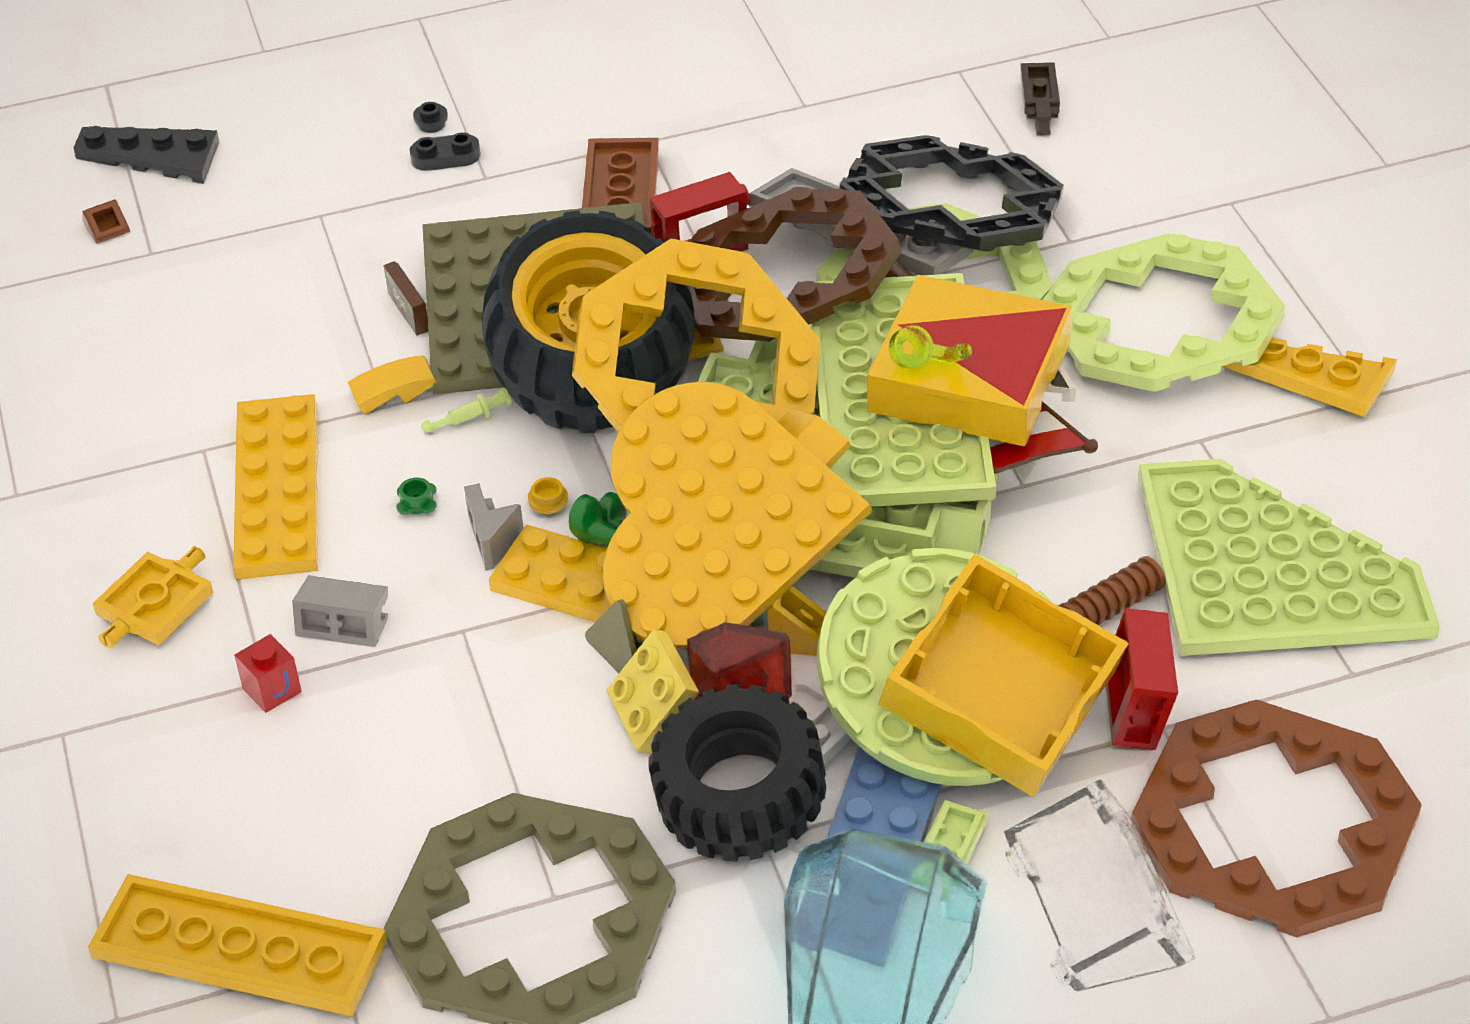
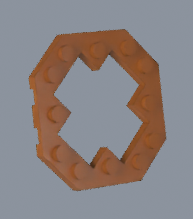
(1243, 885)

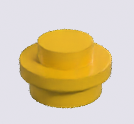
(547, 496)

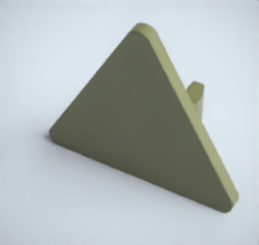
(613, 636)

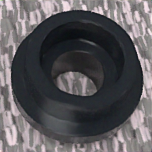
(430, 117)

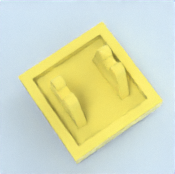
(651, 689)

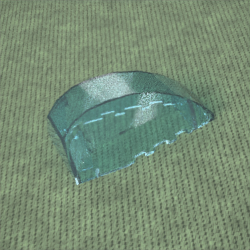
(879, 930)

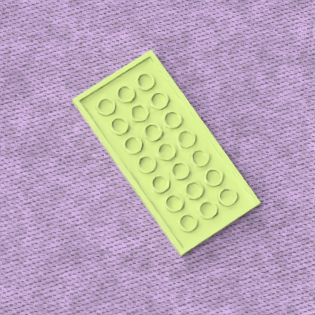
(889, 456)

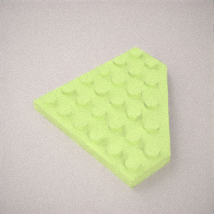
(1271, 573)

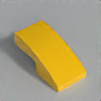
(400, 377)

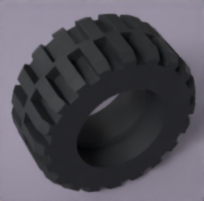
(746, 818)

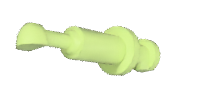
(470, 410)

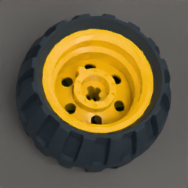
(554, 271)

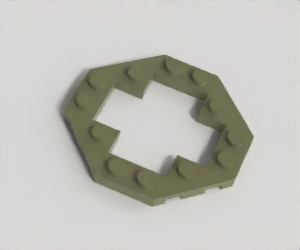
(496, 991)

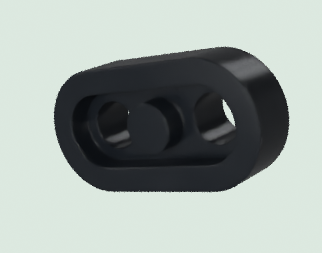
(445, 151)

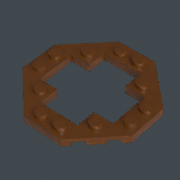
(856, 228)

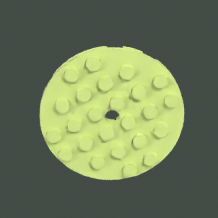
(864, 640)

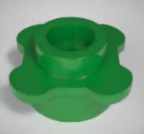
(416, 496)

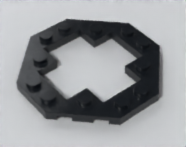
(1027, 210)

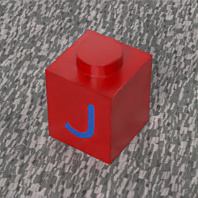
(268, 673)

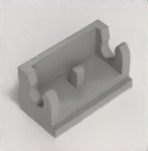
(340, 610)

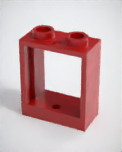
(696, 199)
(1144, 681)

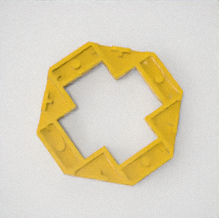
(642, 290)

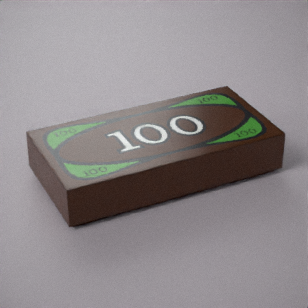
(406, 297)

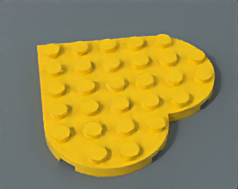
(717, 511)

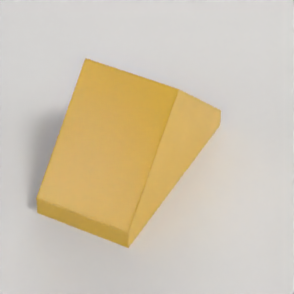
(797, 618)

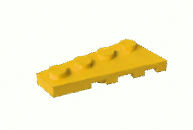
(1325, 377)

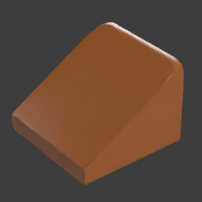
(105, 221)

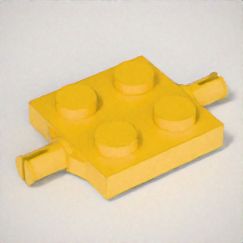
(153, 598)

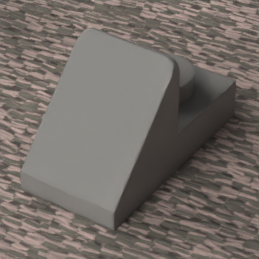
(492, 527)

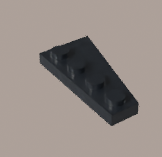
(163, 149)

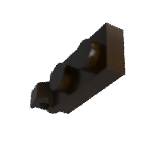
(1040, 94)

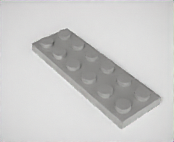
(917, 254)

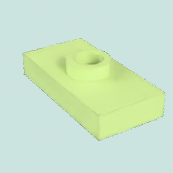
(957, 829)

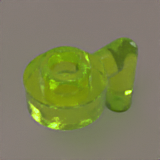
(924, 349)

